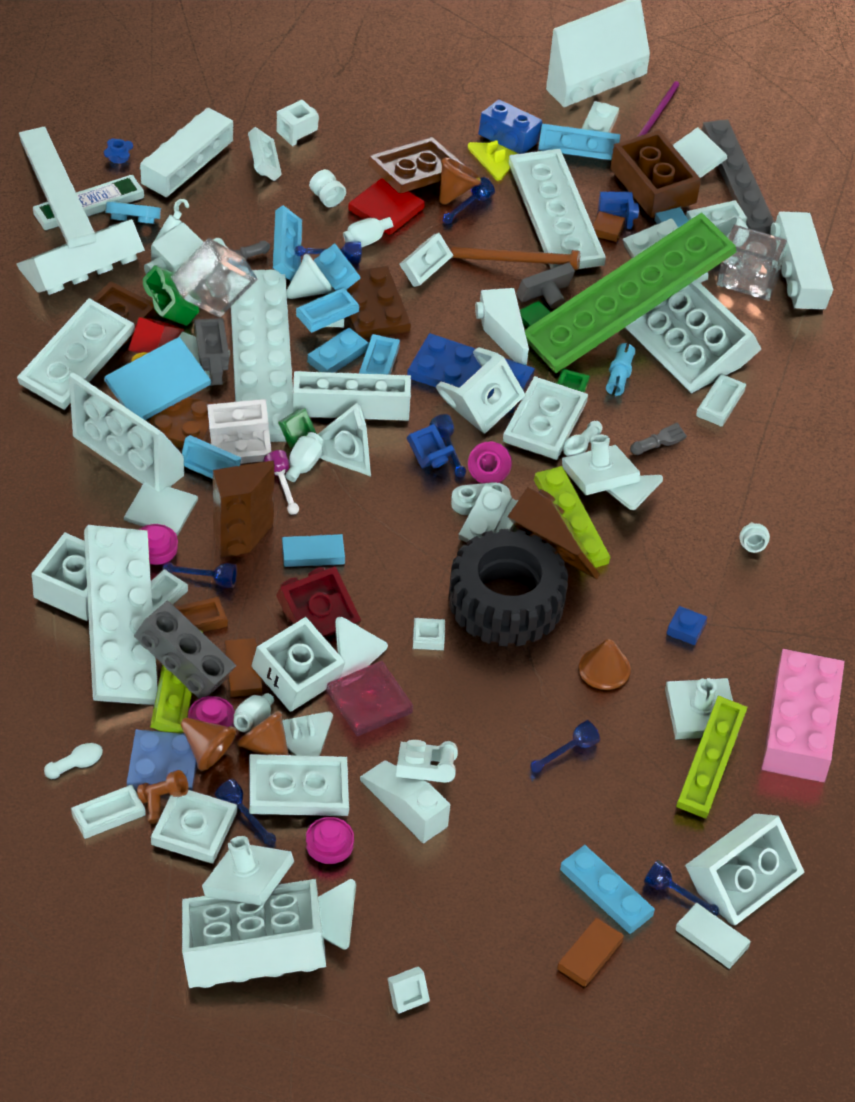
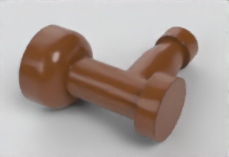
(175, 784)

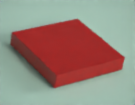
(384, 201)

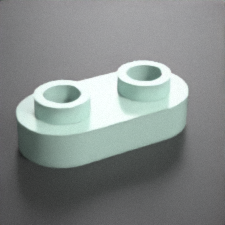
(466, 496)

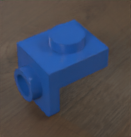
(619, 204)
(429, 447)

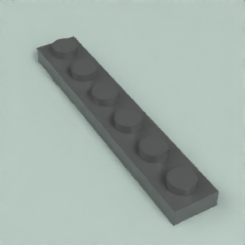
(739, 176)

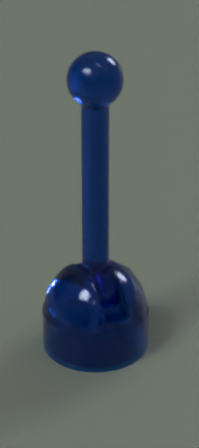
(481, 192)
(351, 250)
(446, 429)
(223, 575)
(584, 736)
(233, 793)
(661, 877)

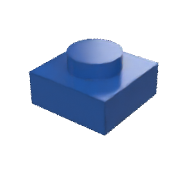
(686, 625)

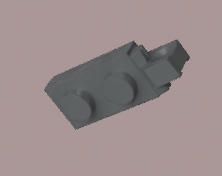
(212, 347)

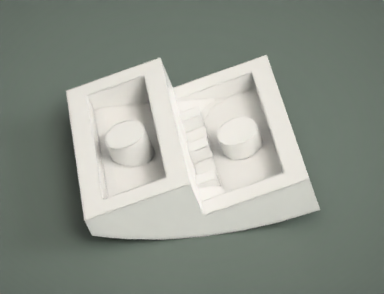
(241, 429)

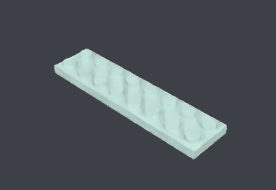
(263, 348)

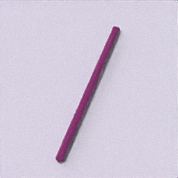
(660, 107)

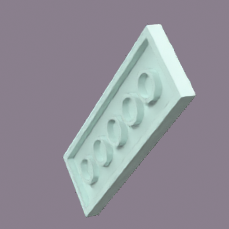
(556, 206)
(116, 609)

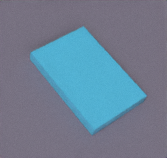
(158, 379)

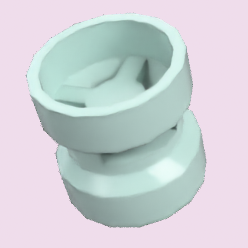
(324, 186)

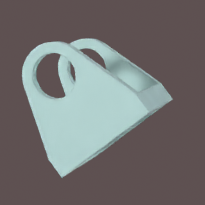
(471, 397)

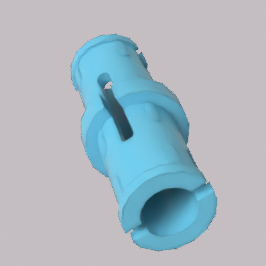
(620, 369)

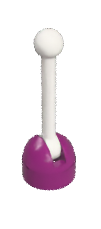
(281, 466)

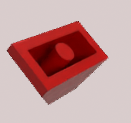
(152, 334)

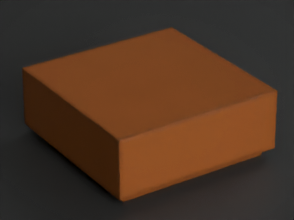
(608, 226)

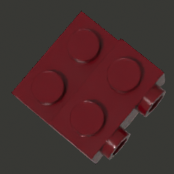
(319, 599)

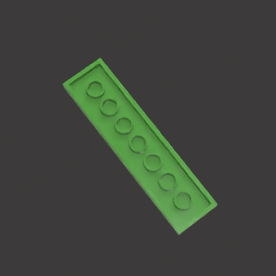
(629, 292)

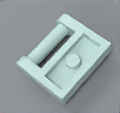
(416, 759)

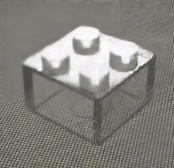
(754, 265)
(214, 277)

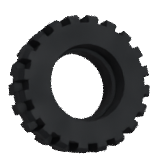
(501, 616)

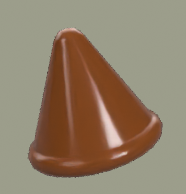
(455, 180)
(605, 666)
(266, 737)
(207, 740)

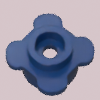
(118, 150)

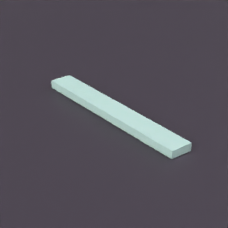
(57, 187)

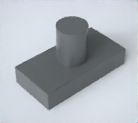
(546, 284)

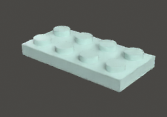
(78, 347)

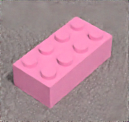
(803, 715)

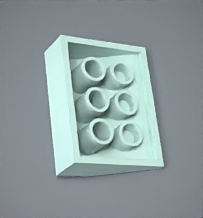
(598, 52)
(695, 337)
(123, 437)
(249, 941)

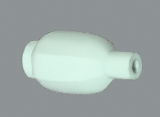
(367, 230)
(304, 455)
(253, 712)

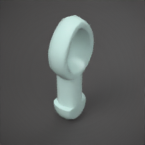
(579, 443)
(81, 757)

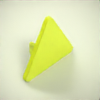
(492, 157)

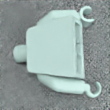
(174, 242)

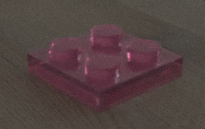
(369, 698)

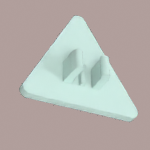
(634, 494)
(356, 646)
(307, 733)
(337, 913)

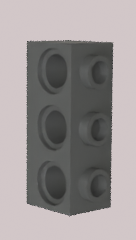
(184, 650)

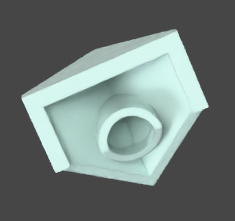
(347, 441)

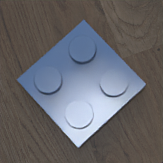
(157, 755)

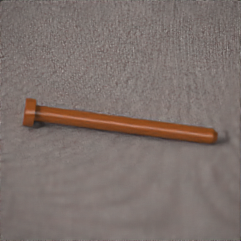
(518, 256)

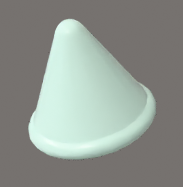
(308, 280)

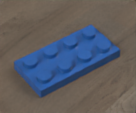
(455, 363)

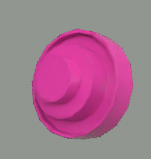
(489, 462)
(161, 543)
(212, 710)
(329, 840)

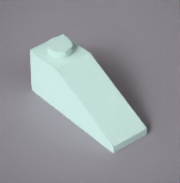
(503, 322)
(410, 800)

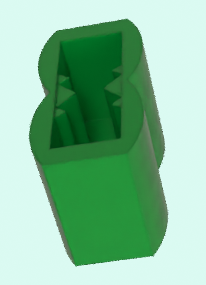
(166, 296)

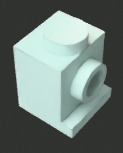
(296, 121)

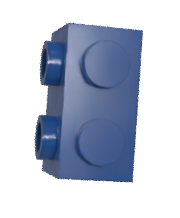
(510, 127)

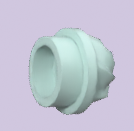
(754, 537)

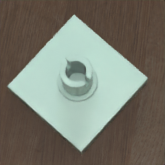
(601, 468)
(692, 703)
(247, 872)

